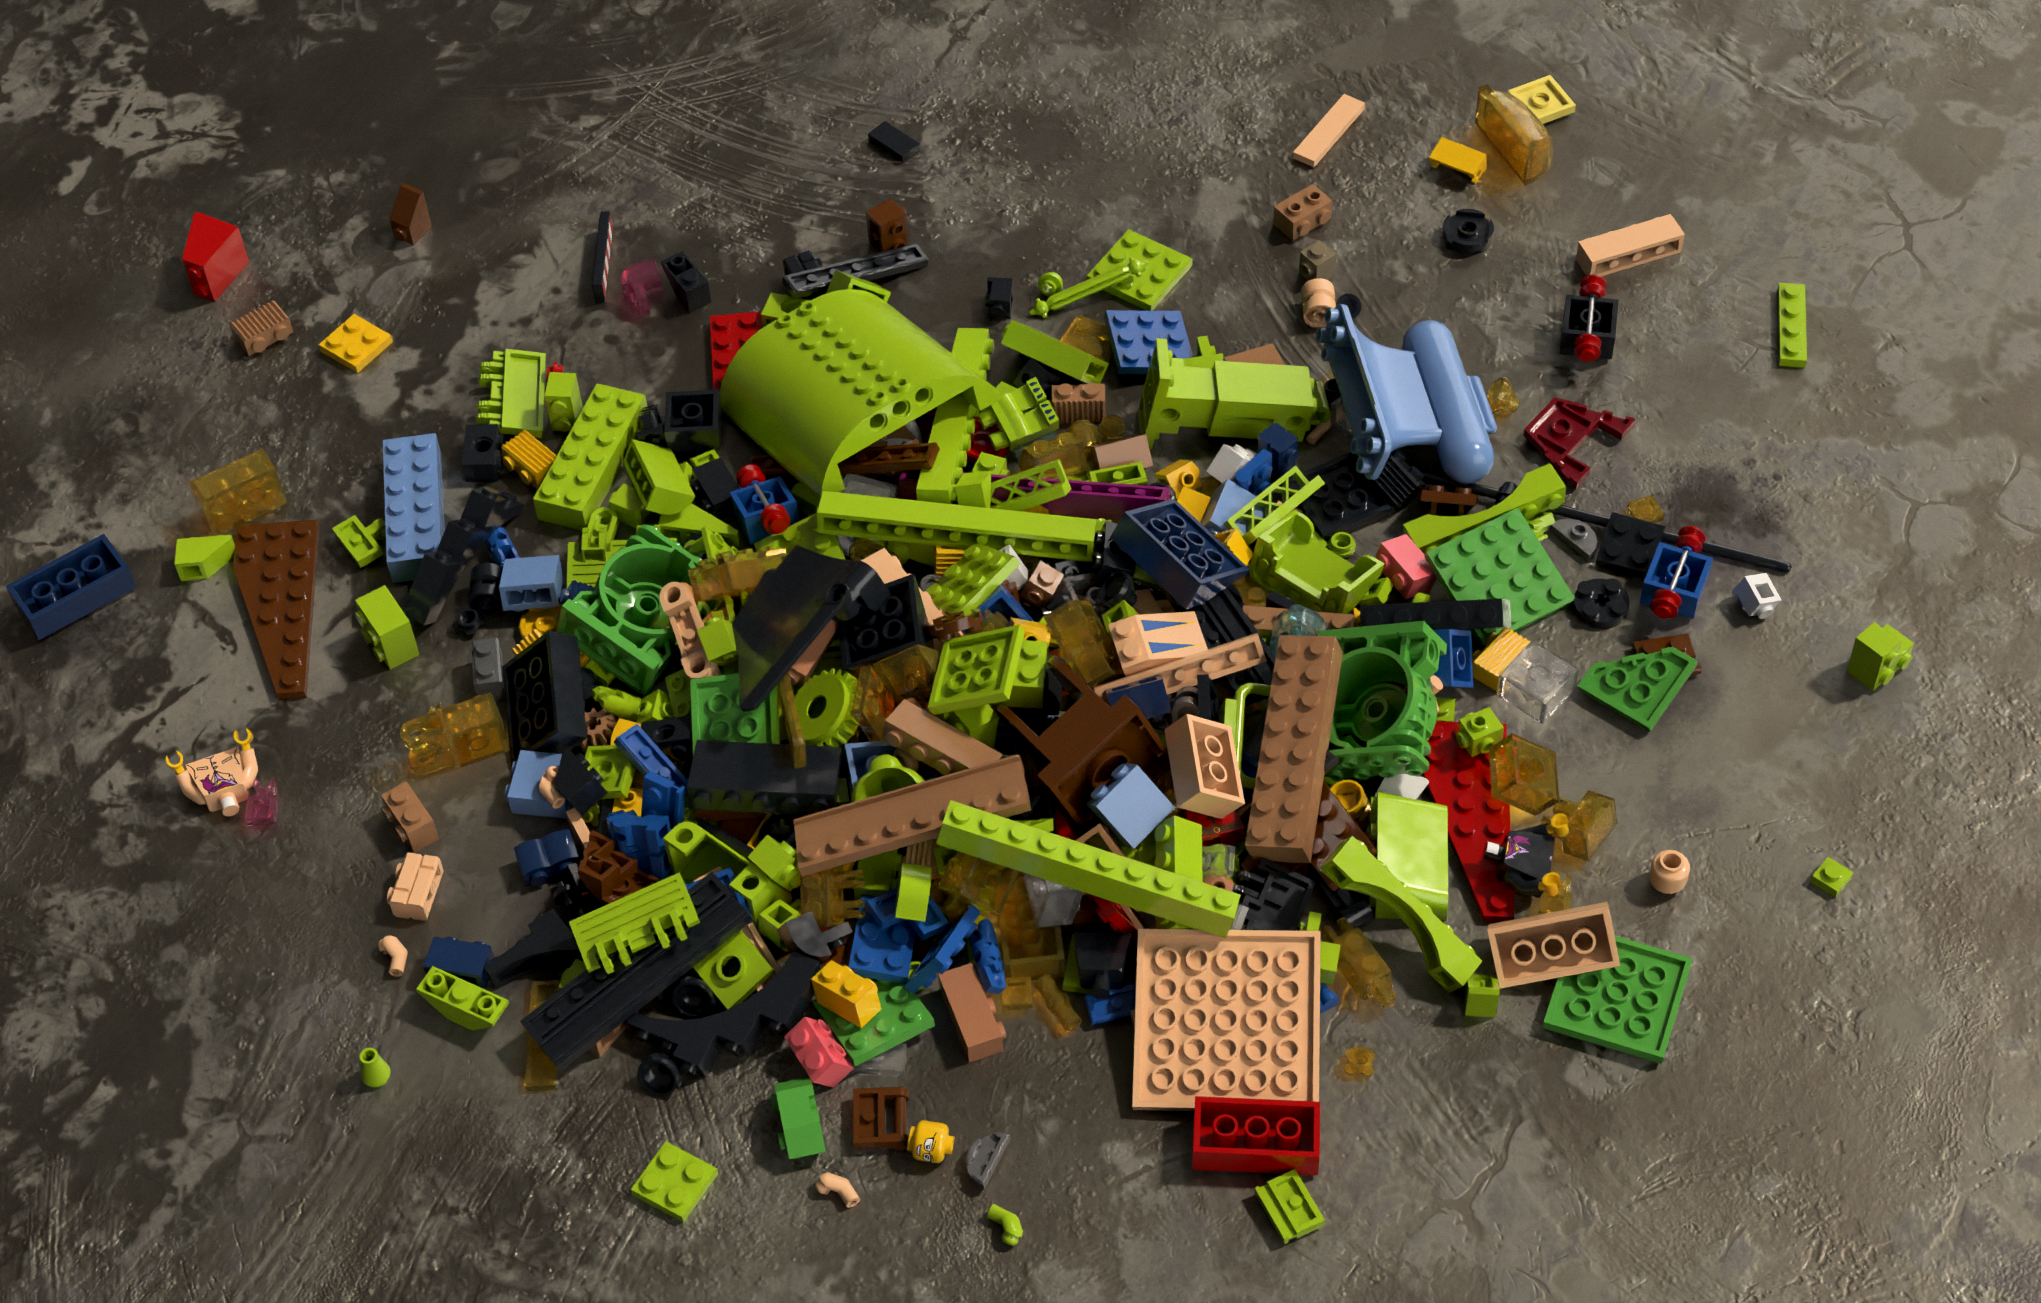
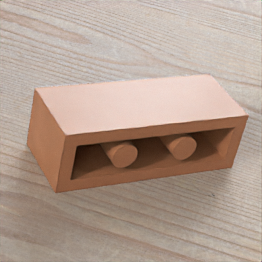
(971, 1012)

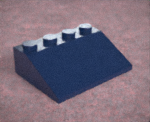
(1177, 552)

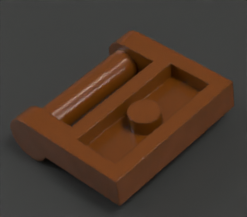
(870, 1118)

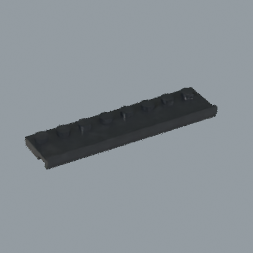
(1223, 622)
(602, 1001)

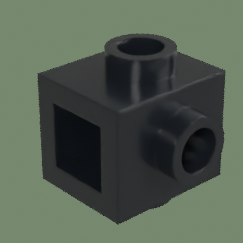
(1043, 373)

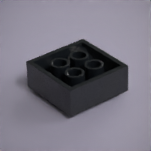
(891, 630)

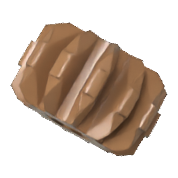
(600, 729)

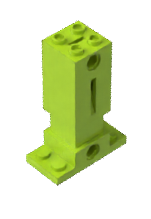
(1226, 399)

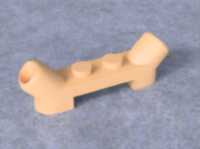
(680, 607)

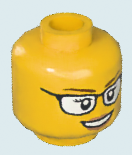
(930, 1141)

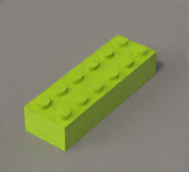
(590, 457)

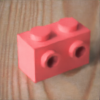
(1405, 566)
(819, 1052)

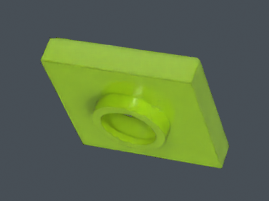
(752, 974)

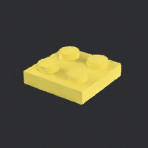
(1545, 99)

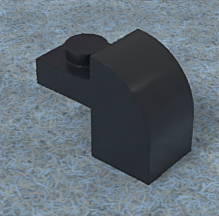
(805, 937)

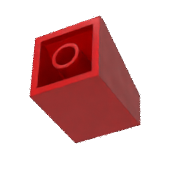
(213, 256)

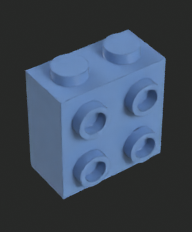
(1226, 502)
(531, 583)
(524, 789)
(1129, 804)

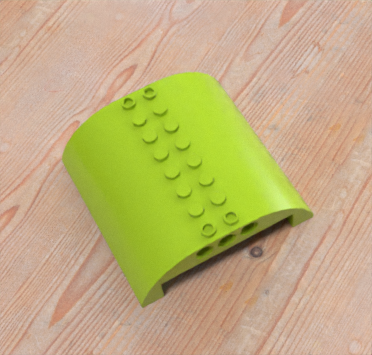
(839, 381)

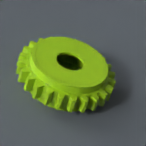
(826, 708)

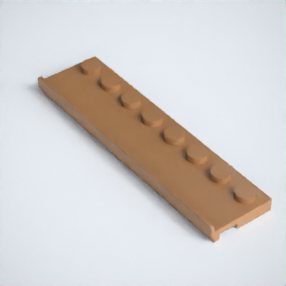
(906, 814)

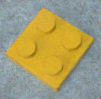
(355, 343)

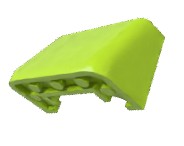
(1306, 571)

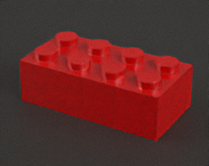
(1256, 1135)

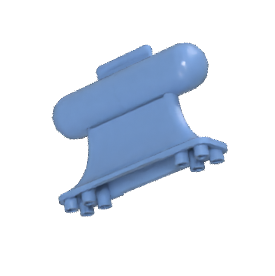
(1409, 397)

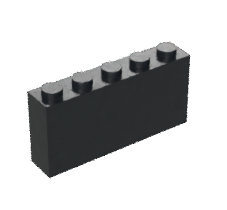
(1442, 614)
(763, 778)

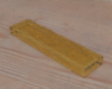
(792, 721)
(540, 1070)

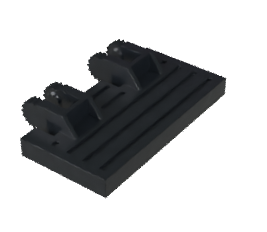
(1281, 897)

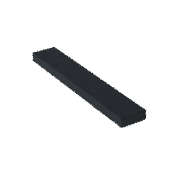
(865, 267)

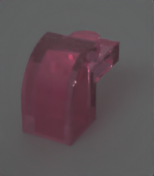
(640, 281)

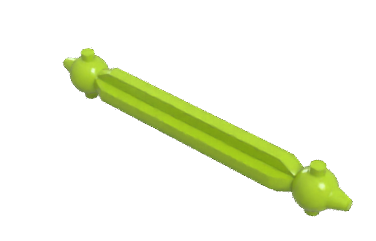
(1088, 287)

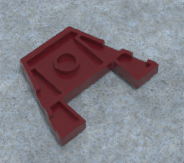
(1564, 428)

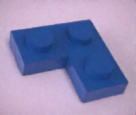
(883, 912)

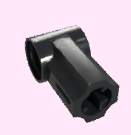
(1347, 905)

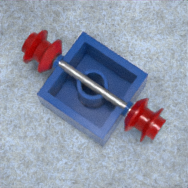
(762, 505)
(1677, 576)

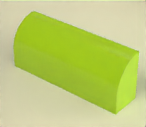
(657, 478)

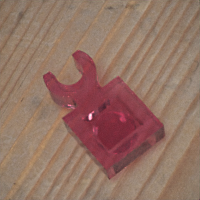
(263, 806)

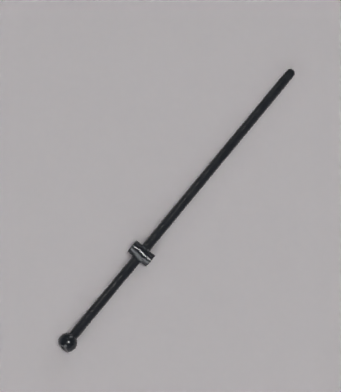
(1600, 520)

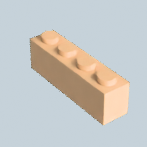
(1630, 246)

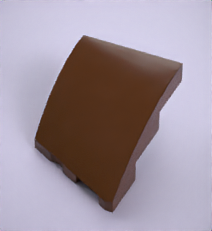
(610, 872)

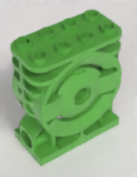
(629, 640)
(1370, 666)

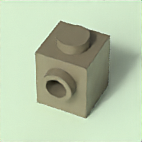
(1317, 262)

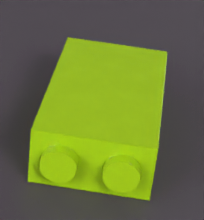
(1054, 352)

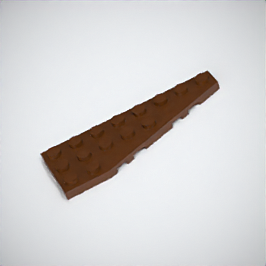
(277, 581)

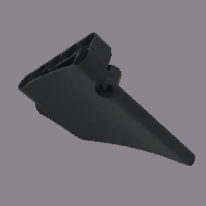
(792, 610)

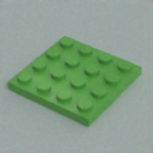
(1501, 563)
(1623, 1005)

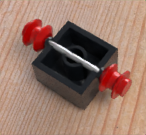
(1589, 321)

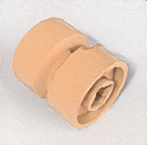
(1316, 298)

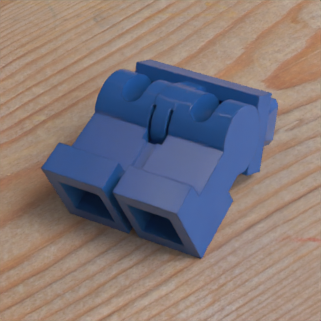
(641, 840)

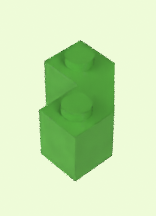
(799, 1118)

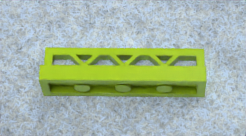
(1035, 497)
(1280, 511)

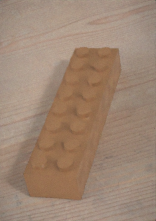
(1294, 749)

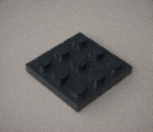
(1345, 498)

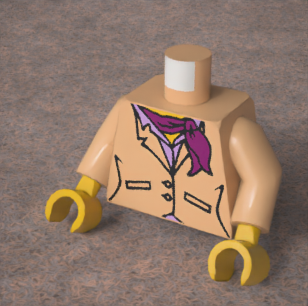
(219, 779)

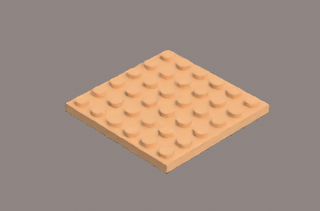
(1226, 1017)

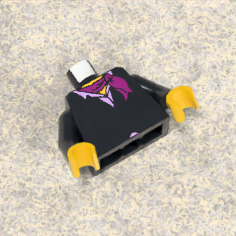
(1527, 856)

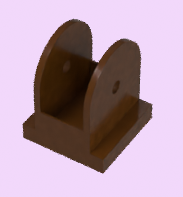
(1088, 745)

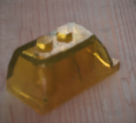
(1514, 133)

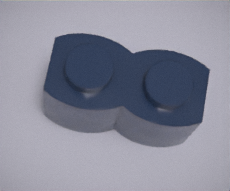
(546, 857)

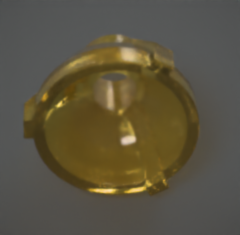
(1502, 397)

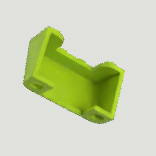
(1414, 846)
(697, 852)

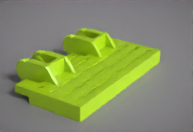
(516, 392)
(588, 565)
(633, 922)

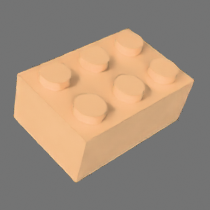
(1204, 766)

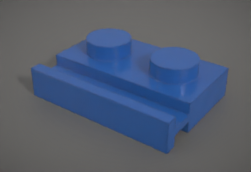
(663, 798)

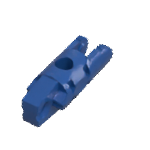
(500, 546)
(988, 957)

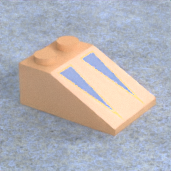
(1156, 639)

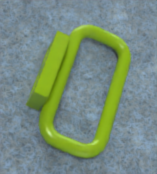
(1232, 714)

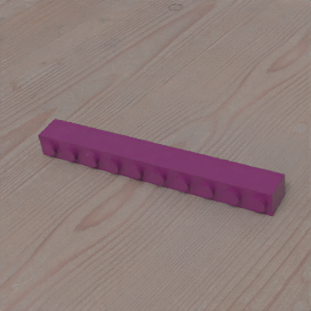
(1084, 499)

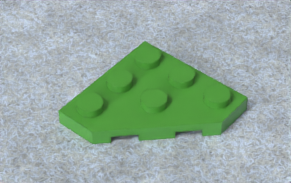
(1639, 684)

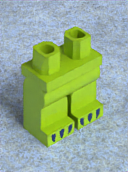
(1020, 416)

